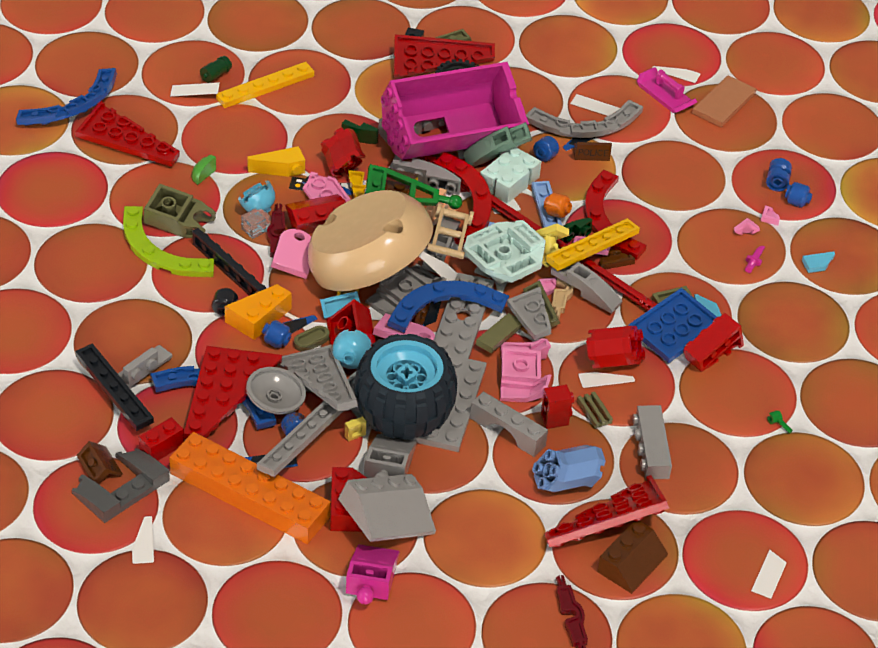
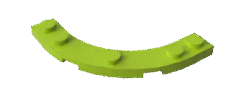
(156, 257)

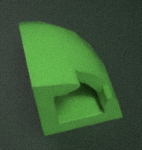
(203, 169)

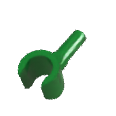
(775, 417)

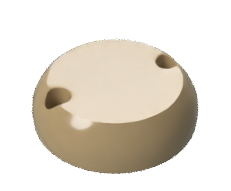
(368, 240)

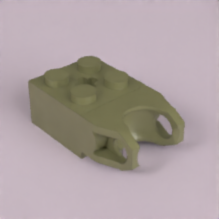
(176, 211)

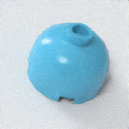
(258, 197)
(350, 348)

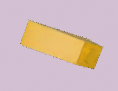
(280, 162)

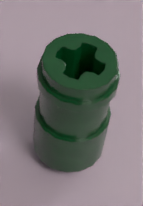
(215, 69)

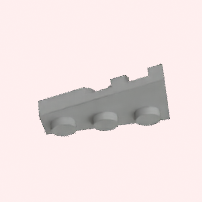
(531, 313)

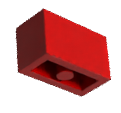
(557, 406)
(162, 439)

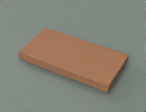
(724, 101)

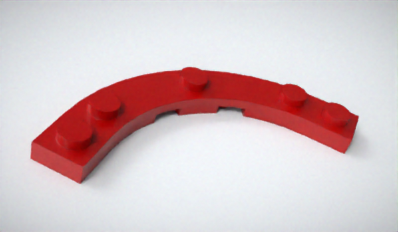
(478, 189)
(595, 210)

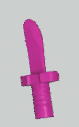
(754, 260)

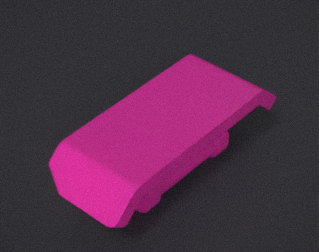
(664, 89)

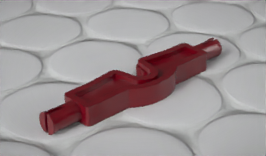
(276, 228)
(569, 606)

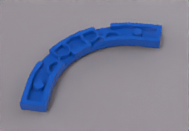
(97, 92)
(442, 291)
(188, 376)

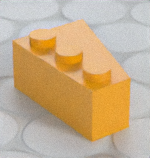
(254, 311)

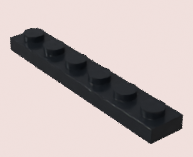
(226, 263)
(114, 387)

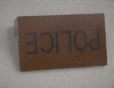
(592, 151)
(98, 462)

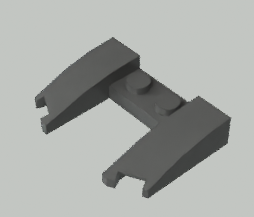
(105, 505)

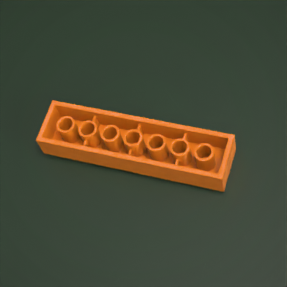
(248, 489)

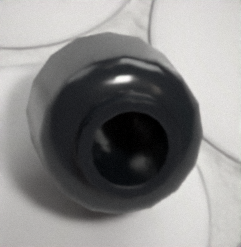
(222, 298)

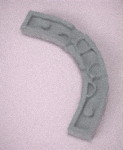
(585, 129)

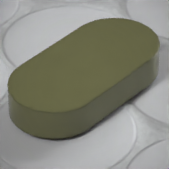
(311, 338)

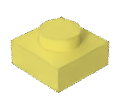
(355, 428)

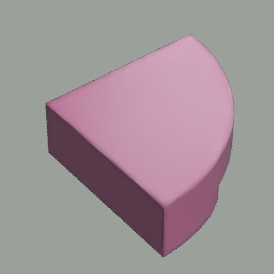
(770, 216)
(746, 226)
(548, 284)

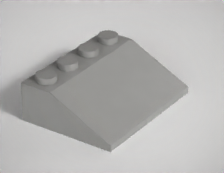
(388, 507)

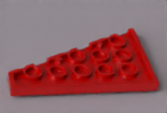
(223, 385)
(625, 506)

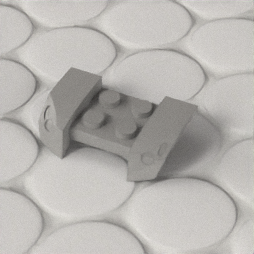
(397, 286)

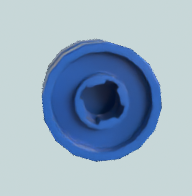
(779, 174)

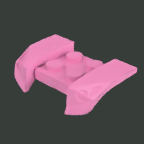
(522, 370)

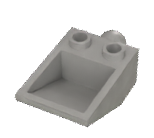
(388, 456)

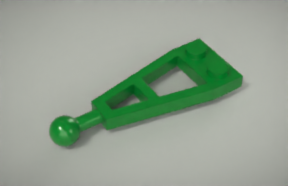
(377, 180)

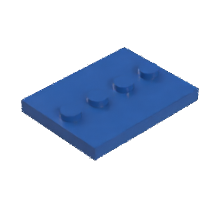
(673, 324)

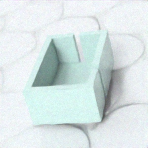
(512, 174)

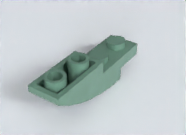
(496, 143)

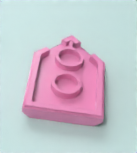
(321, 186)

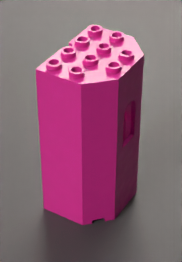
(467, 99)

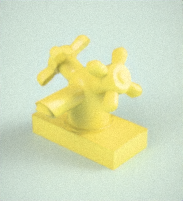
(552, 234)

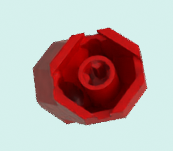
(342, 152)
(615, 346)

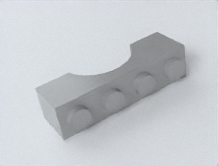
(527, 433)

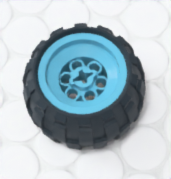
(405, 386)

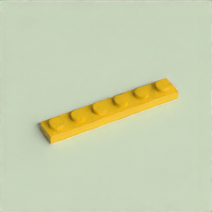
(265, 84)
(592, 244)

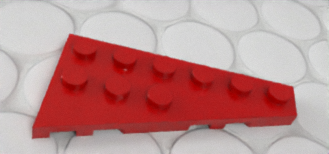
(121, 133)

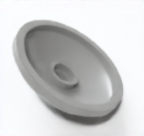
(275, 390)

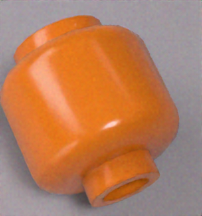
(557, 205)

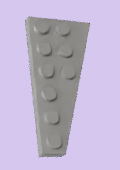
(322, 376)

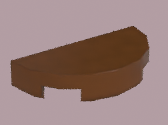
(616, 259)
(421, 315)

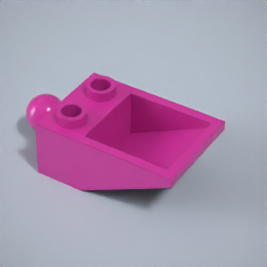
(371, 573)

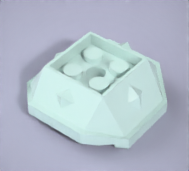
(506, 250)

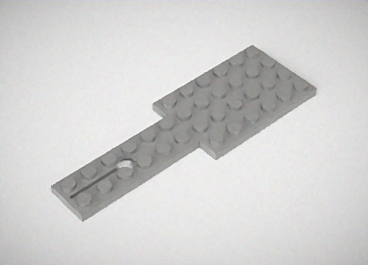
(458, 340)

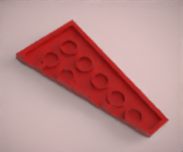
(424, 54)

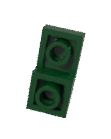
(365, 132)
(578, 228)

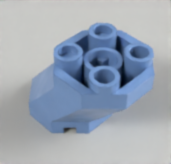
(568, 468)

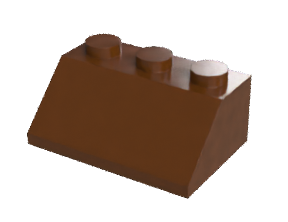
(632, 556)

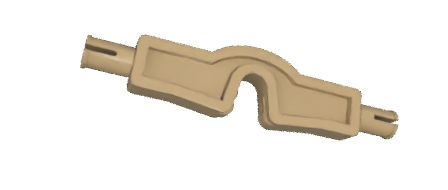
(561, 296)

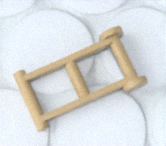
(467, 218)

